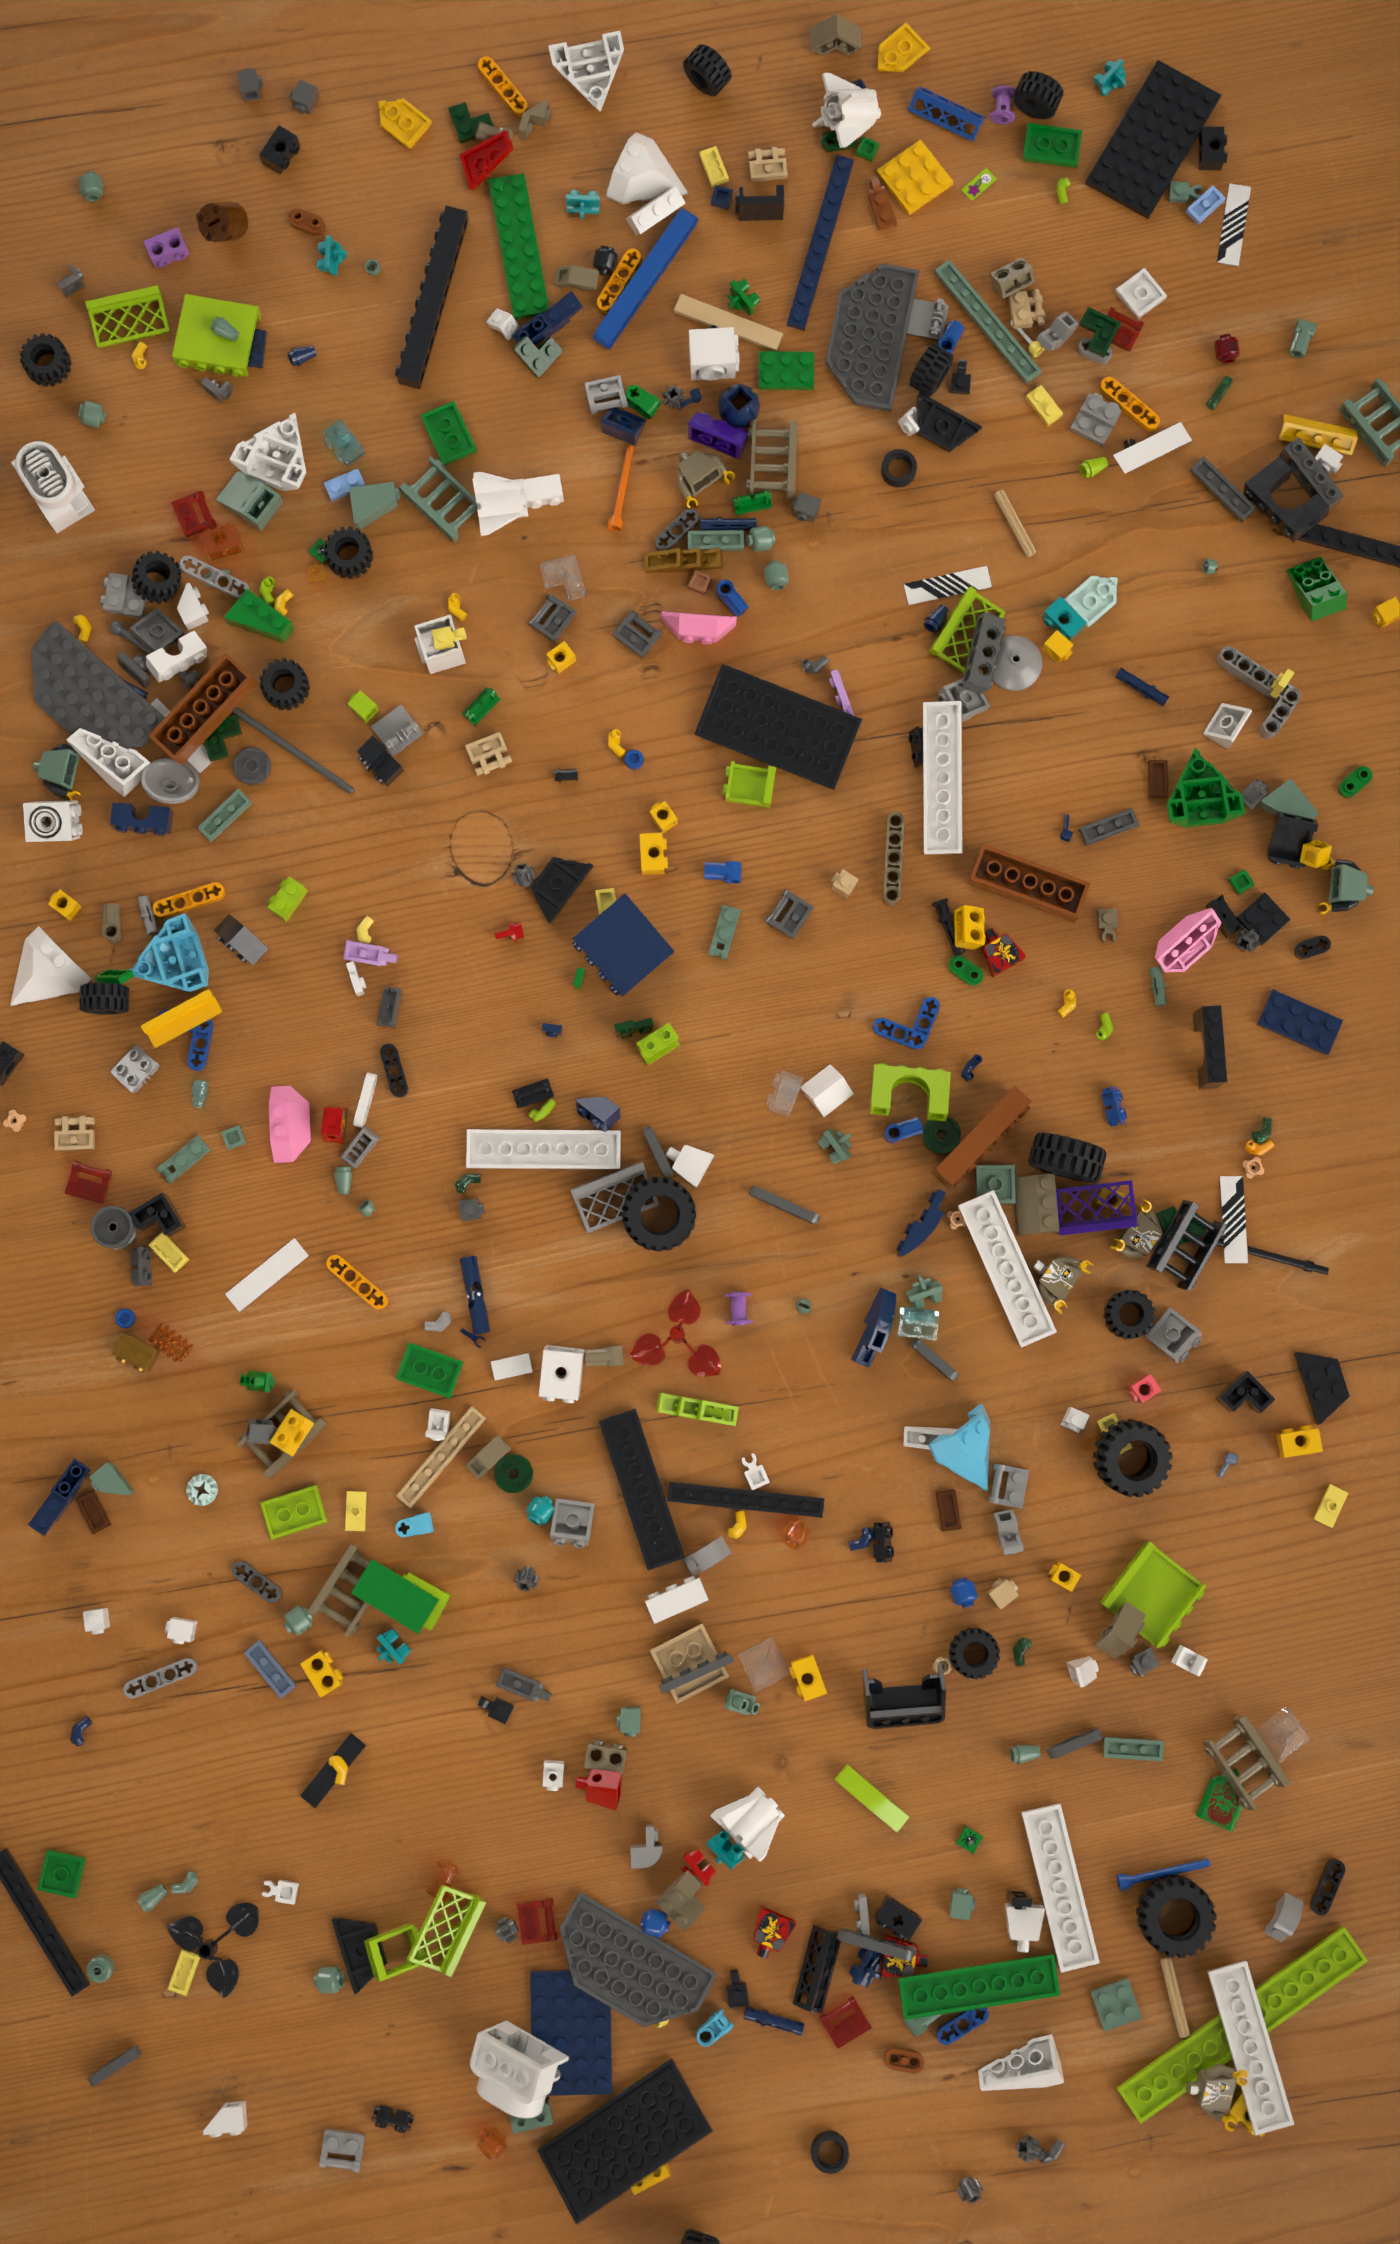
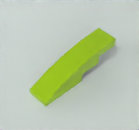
(697, 1409)
(872, 1798)

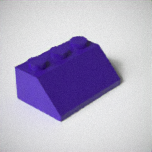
(717, 435)

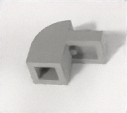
(1058, 332)
(1007, 1532)
(707, 1556)
(649, 1853)
(1286, 1917)

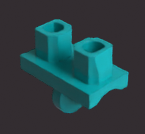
(1113, 78)
(582, 203)
(333, 256)
(387, 1641)
(725, 1850)

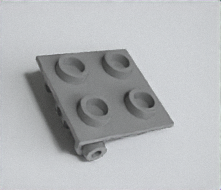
(928, 319)
(397, 730)
(134, 1069)

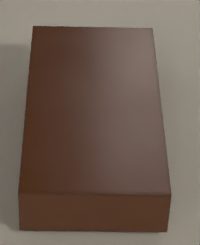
(1157, 778)
(948, 1510)
(93, 1512)

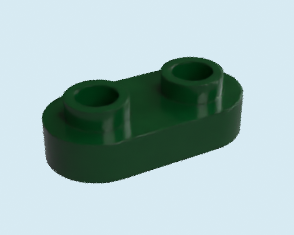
(831, 136)

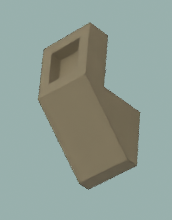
(536, 115)
(579, 277)
(488, 1457)

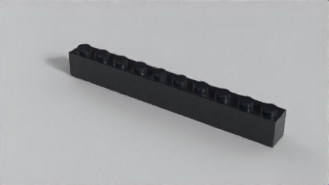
(432, 297)

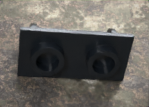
(916, 740)
(532, 1093)
(884, 1551)
(385, 2118)

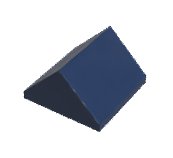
(622, 425)

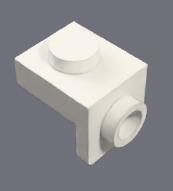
(503, 322)
(909, 422)
(438, 1424)
(1189, 1660)

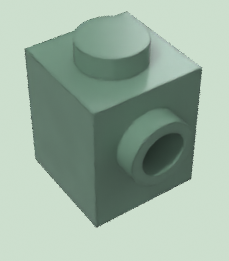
(629, 1720)
(961, 1904)

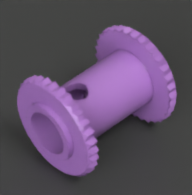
(1003, 97)
(738, 1308)

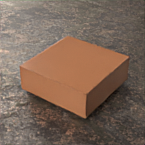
(699, 582)

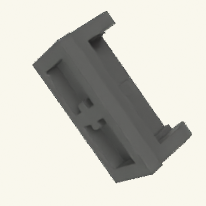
(389, 1007)

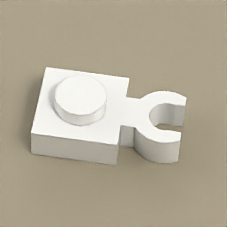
(358, 983)
(756, 1474)
(285, 1891)

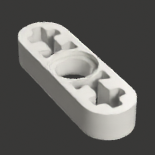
(365, 1100)

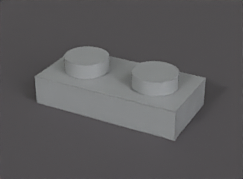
(861, 1907)

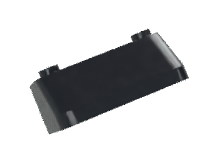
(905, 1704)

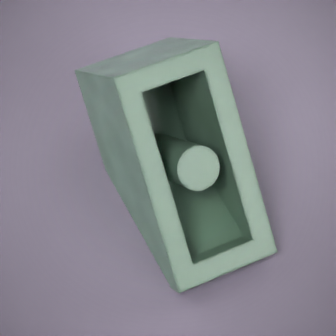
(110, 1480)

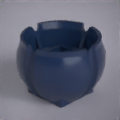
(746, 414)

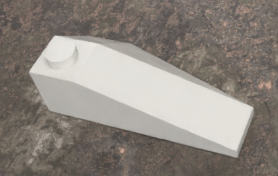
(115, 764)
(1029, 2067)

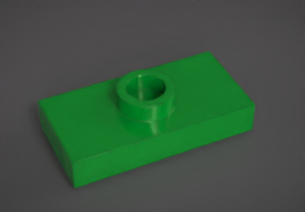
(114, 976)

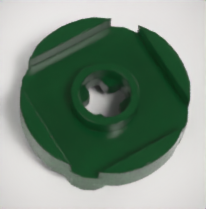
(937, 1145)
(502, 1473)

